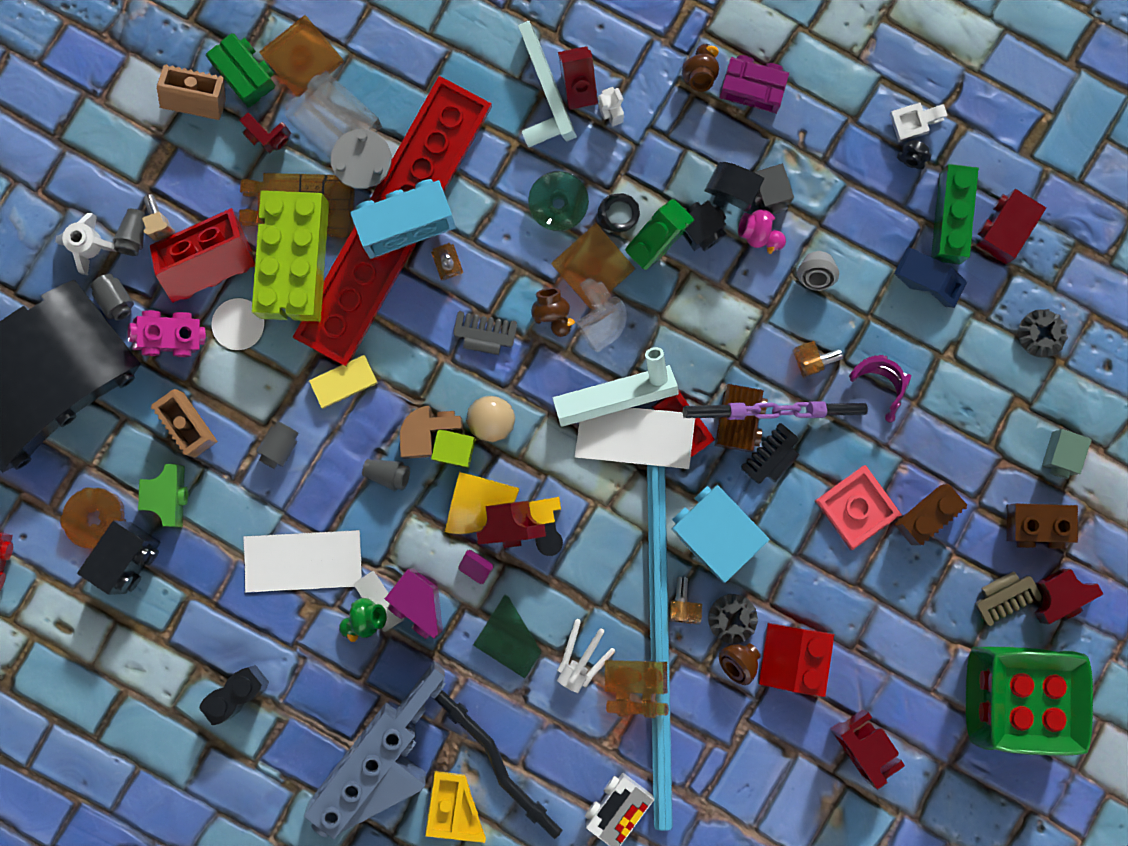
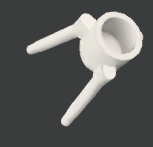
(574, 675)

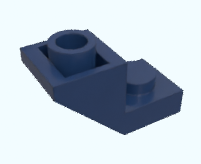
(931, 275)

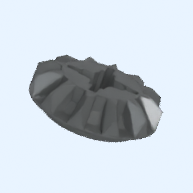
(1029, 333)
(730, 604)

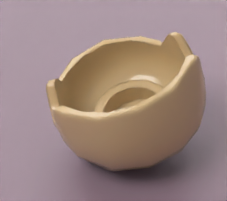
(490, 418)

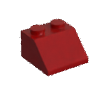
(796, 659)

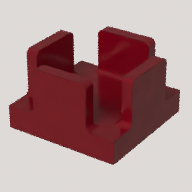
(868, 749)

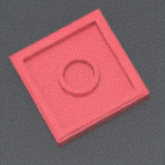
(858, 507)

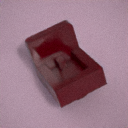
(256, 133)

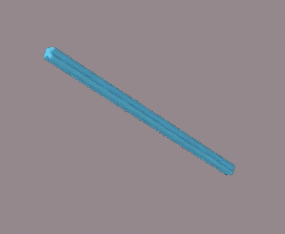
(659, 643)

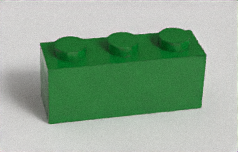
(954, 213)

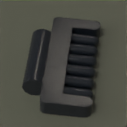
(777, 462)

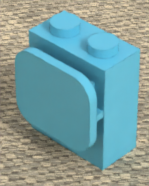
(718, 533)

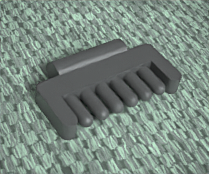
(483, 340)

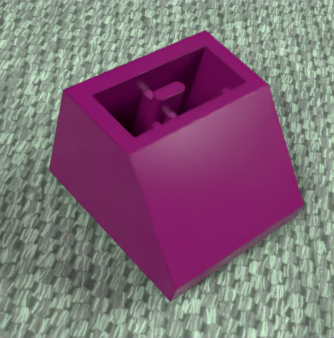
(417, 600)

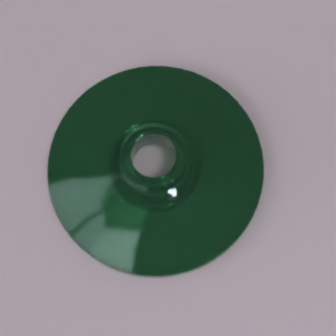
(558, 186)

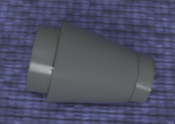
(130, 233)
(387, 473)

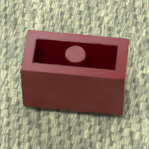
(1010, 226)

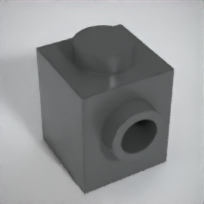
(775, 190)

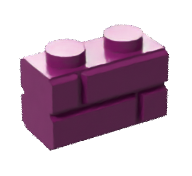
(754, 84)

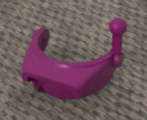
(889, 369)

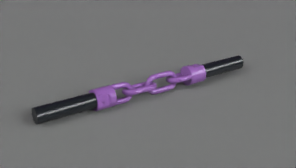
(739, 411)

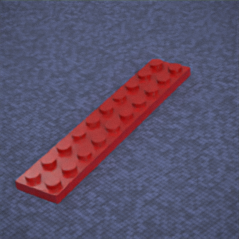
(361, 284)

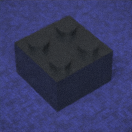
(119, 558)

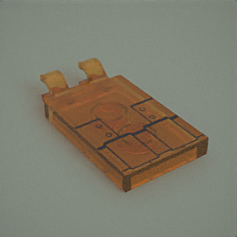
(340, 197)

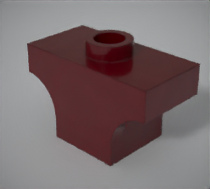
(578, 77)
(510, 525)
(1064, 596)

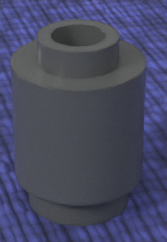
(111, 297)
(277, 445)

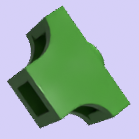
(165, 495)

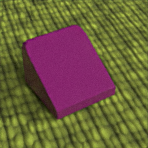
(475, 566)

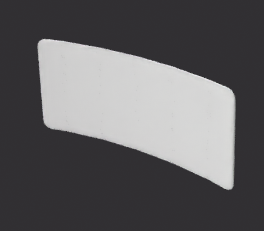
(373, 589)

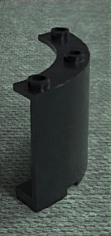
(53, 367)

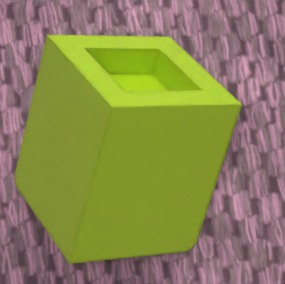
(453, 449)

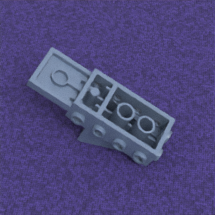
(376, 767)

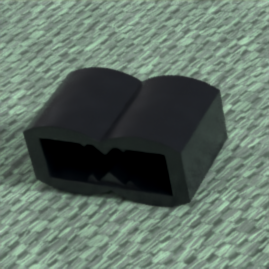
(229, 700)

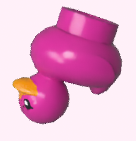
(758, 233)

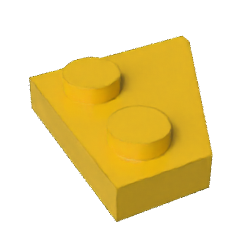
(452, 809)

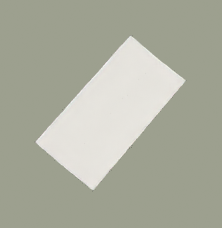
(637, 438)
(302, 561)

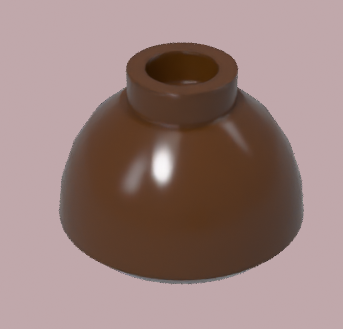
(740, 662)

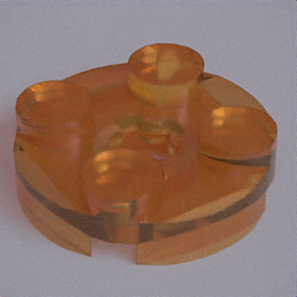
(78, 507)

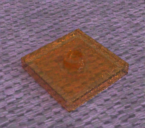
(300, 55)
(595, 258)

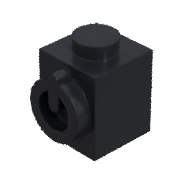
(707, 225)

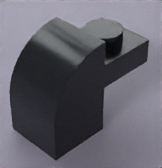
(734, 185)

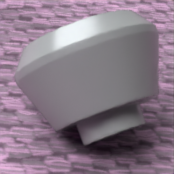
(818, 271)

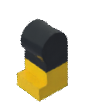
(543, 513)

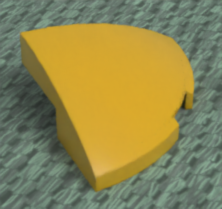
(469, 500)

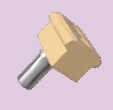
(156, 223)

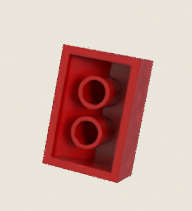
(201, 256)

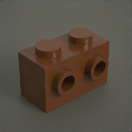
(1042, 524)

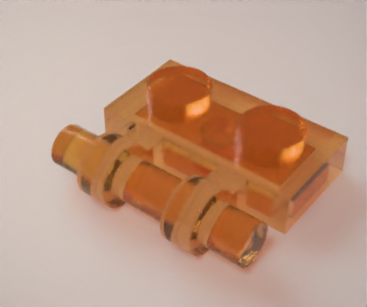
(636, 677)

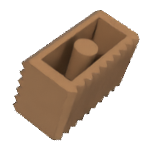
(191, 92)
(184, 423)

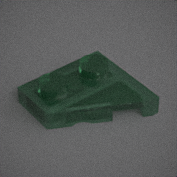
(508, 639)

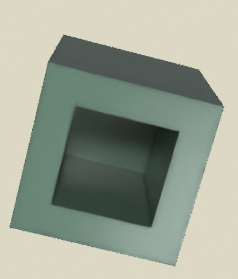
(1066, 453)

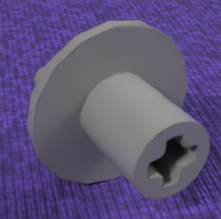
(361, 159)

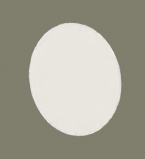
(236, 325)

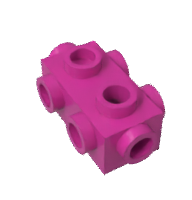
(157, 333)

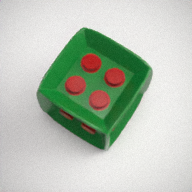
(1029, 701)

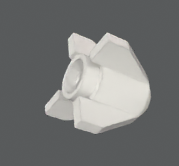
(83, 241)

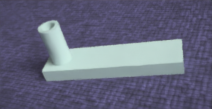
(560, 122)
(619, 394)

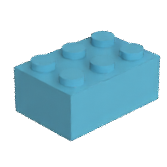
(403, 218)

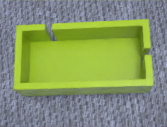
(290, 256)

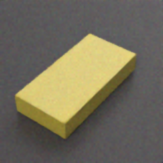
(343, 381)

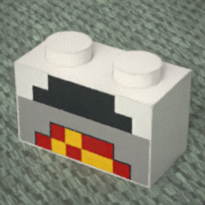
(618, 810)

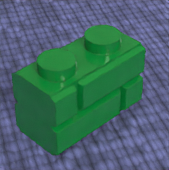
(241, 70)
(659, 234)

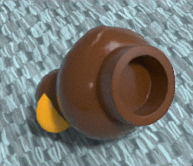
(702, 68)
(553, 309)

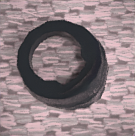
(602, 219)

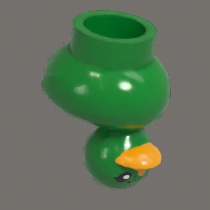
(363, 620)

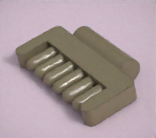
(1001, 591)

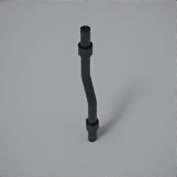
(534, 811)

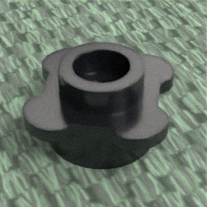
(914, 154)

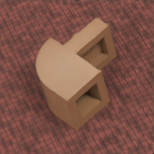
(418, 431)

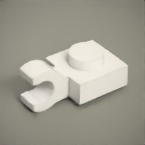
(610, 105)
(914, 122)

